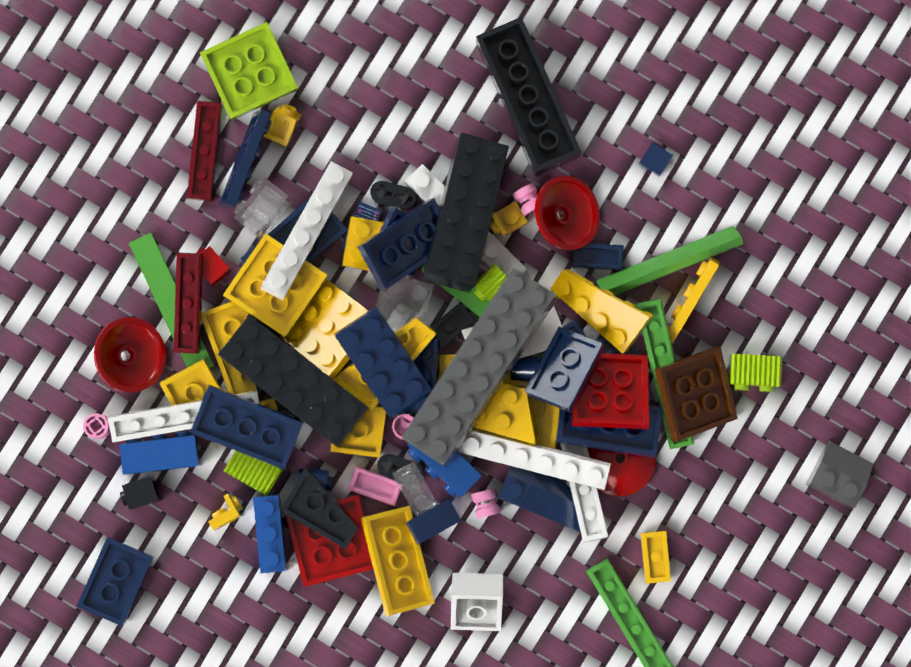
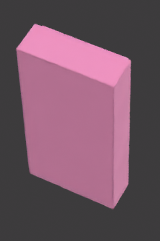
(374, 486)

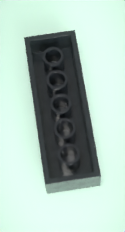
(528, 96)
(465, 213)
(293, 381)

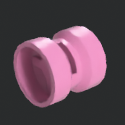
(526, 197)
(401, 424)
(100, 425)
(488, 508)

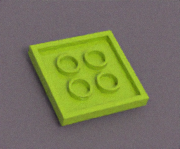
(249, 71)

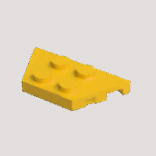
(509, 415)

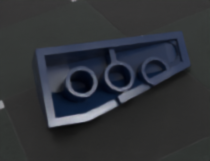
(540, 495)

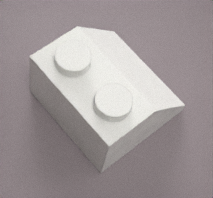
(476, 601)

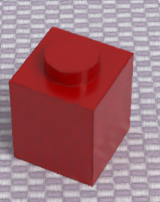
(213, 266)

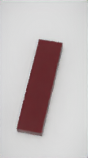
(204, 151)
(188, 302)

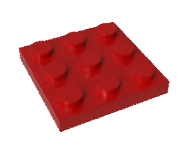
(615, 394)
(323, 559)

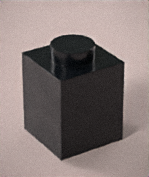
(140, 493)

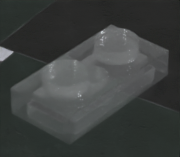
(414, 489)

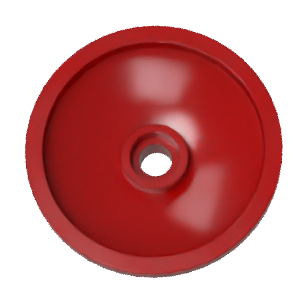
(576, 209)
(143, 351)
(624, 477)

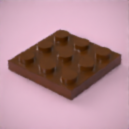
(696, 393)

